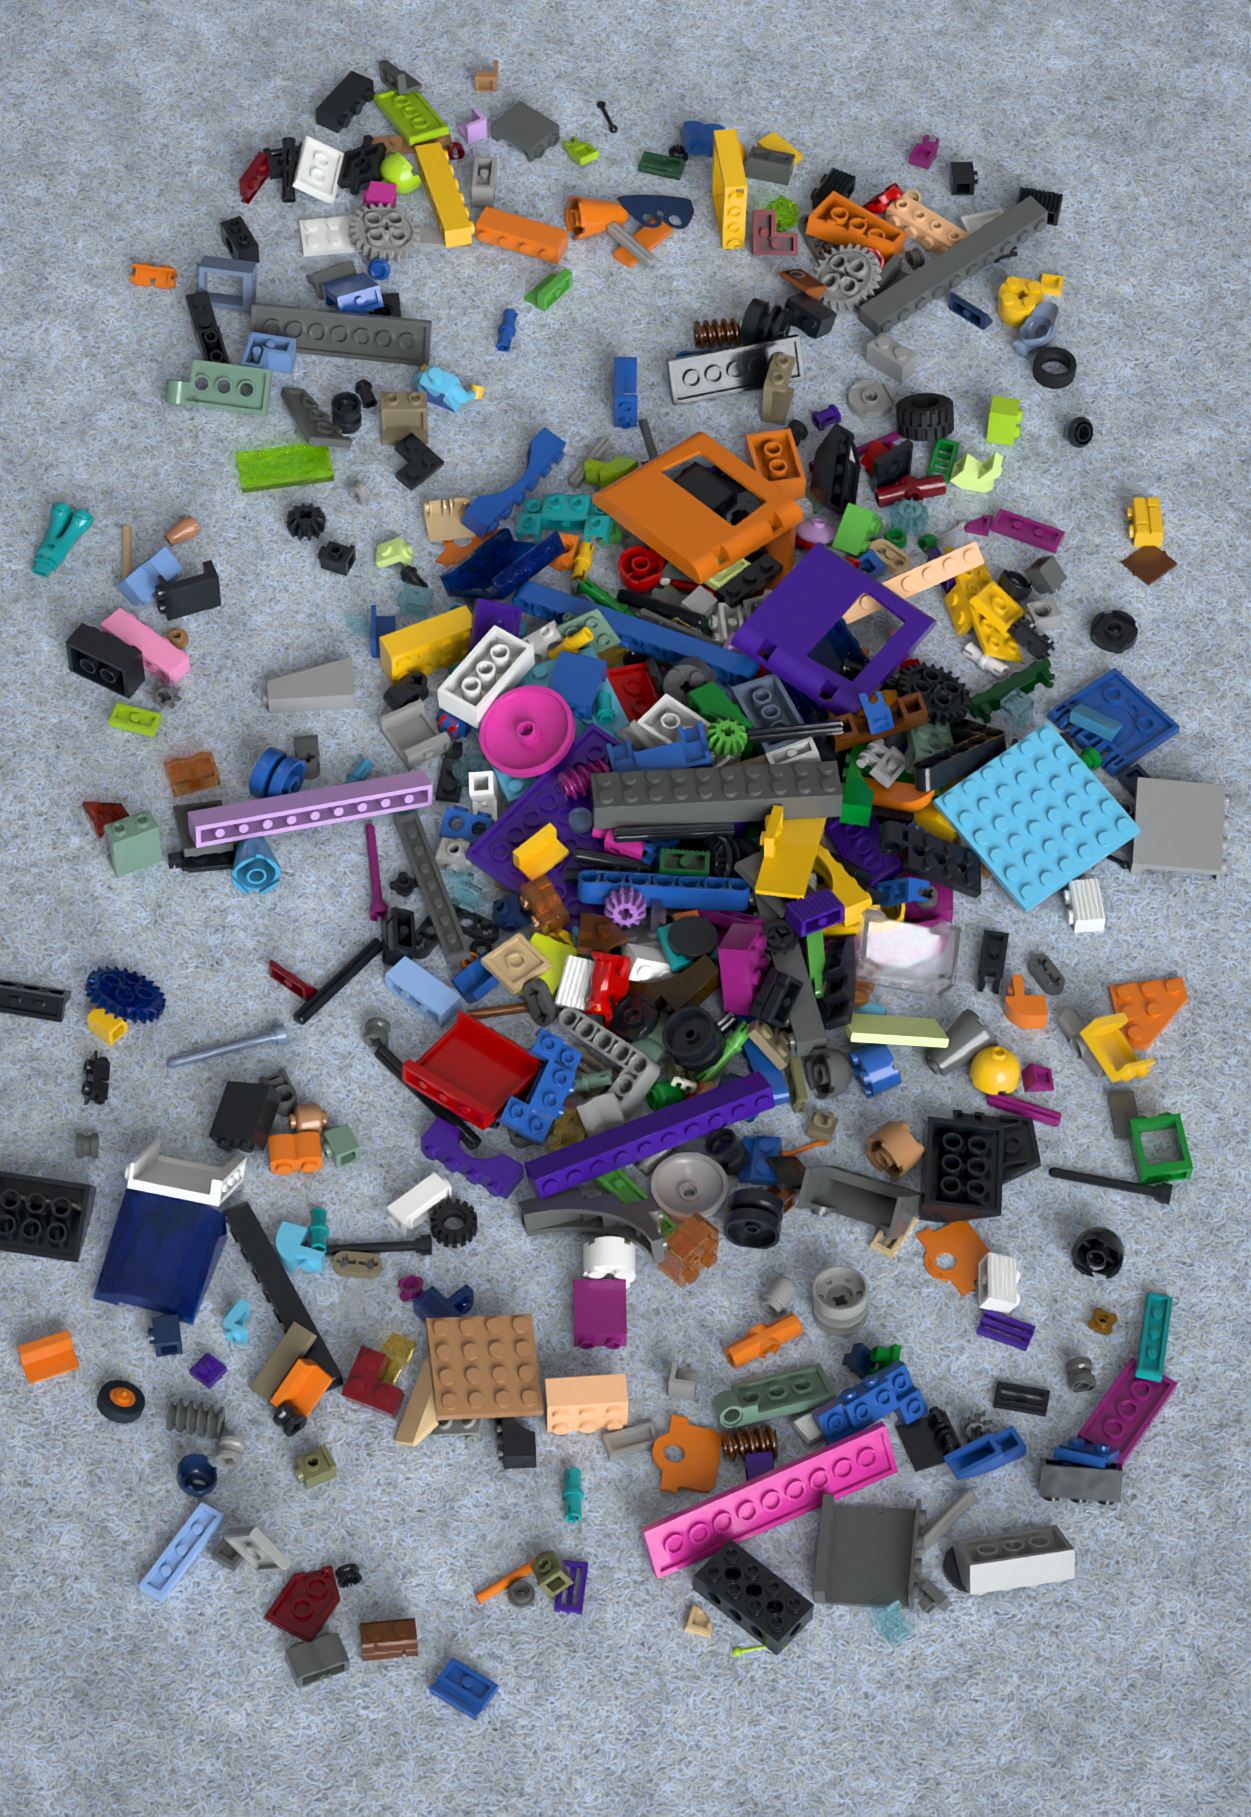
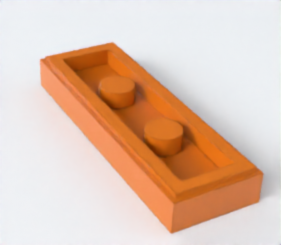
(646, 237)

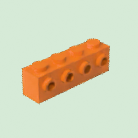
(521, 235)

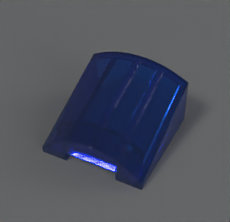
(162, 1254)

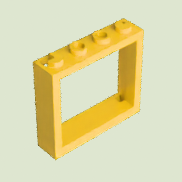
(727, 177)

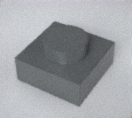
(226, 1555)

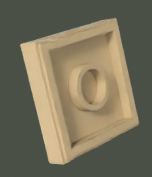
(516, 963)

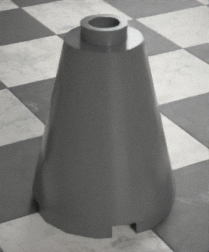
(965, 1040)

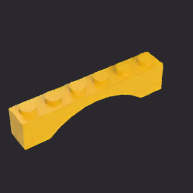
(842, 886)

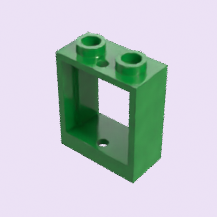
(1164, 1171)

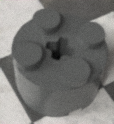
(687, 669)

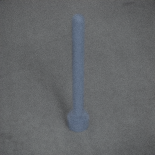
(275, 1035)

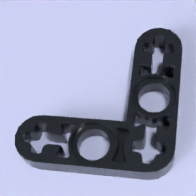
(431, 939)

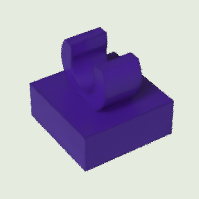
(208, 1370)

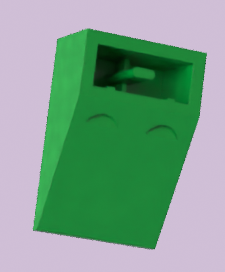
(712, 704)

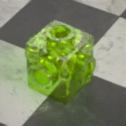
(785, 213)

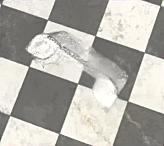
(906, 954)

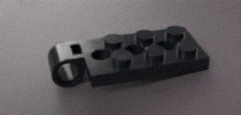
(898, 837)

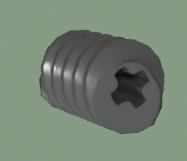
(196, 1419)

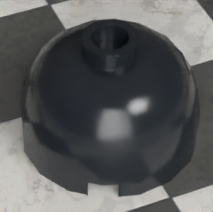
(1096, 1248)

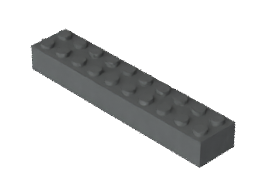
(715, 794)

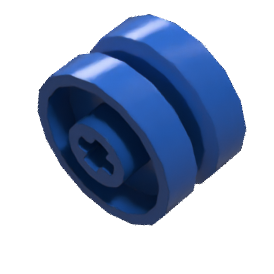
(276, 774)

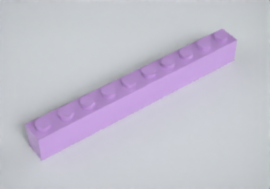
(310, 808)

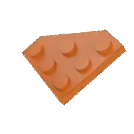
(1148, 1007)

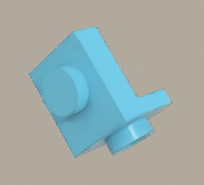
(234, 1320)

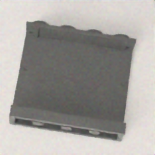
(868, 1555)

